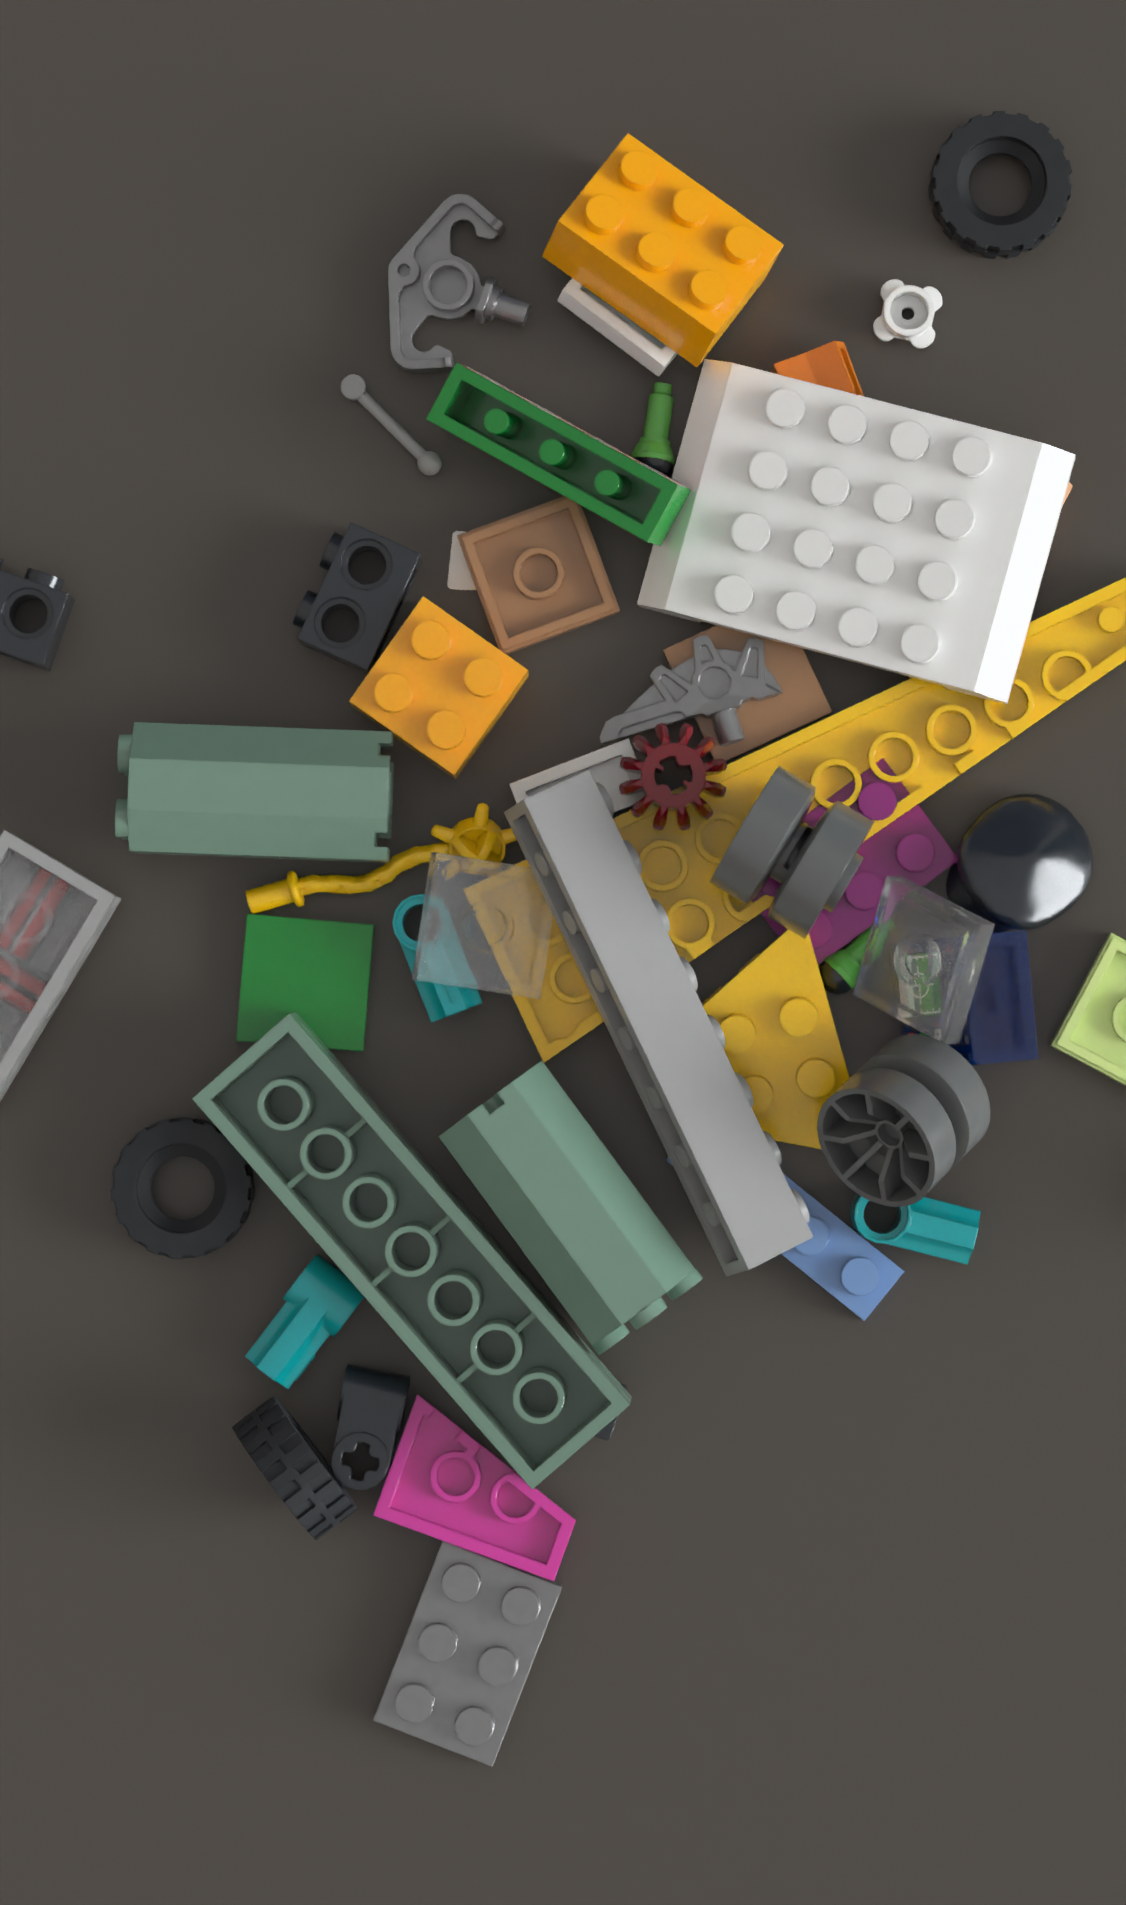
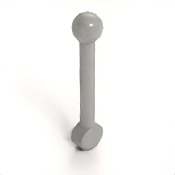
(354, 389)

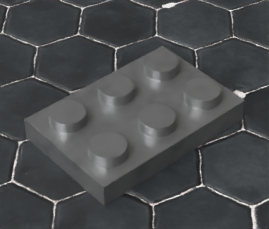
(467, 1653)

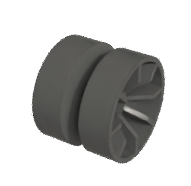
(806, 860)
(903, 1120)

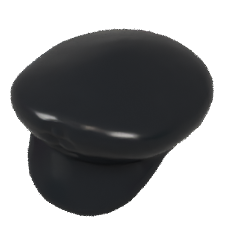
(1021, 863)

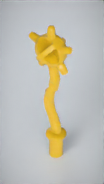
(470, 838)

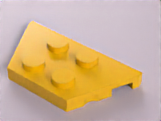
(782, 1037)

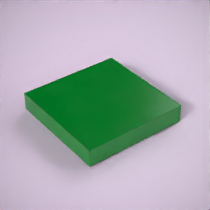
(309, 970)

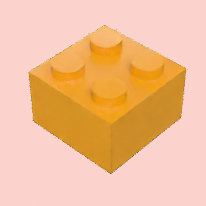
(439, 687)

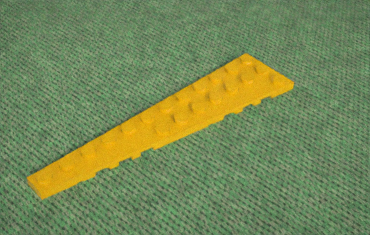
(915, 726)

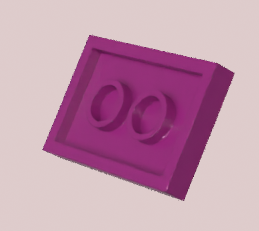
(903, 848)

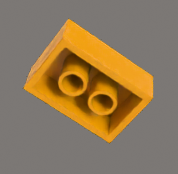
(662, 250)

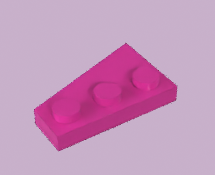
(470, 1497)

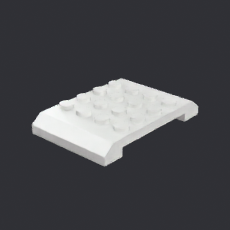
(858, 529)

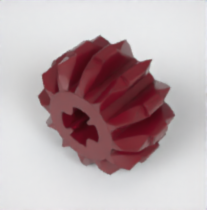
(684, 759)

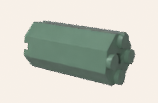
(256, 792)
(570, 1207)

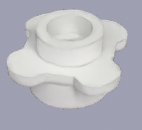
(923, 304)

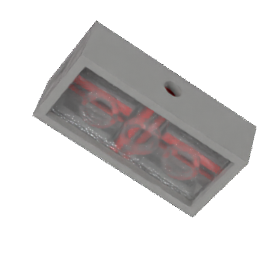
(45, 936)

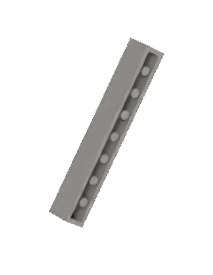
(659, 1023)

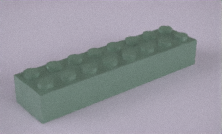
(413, 1249)

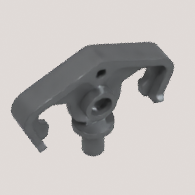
(435, 283)

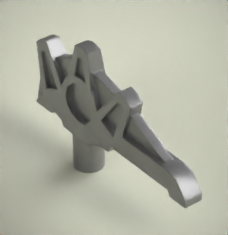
(706, 686)

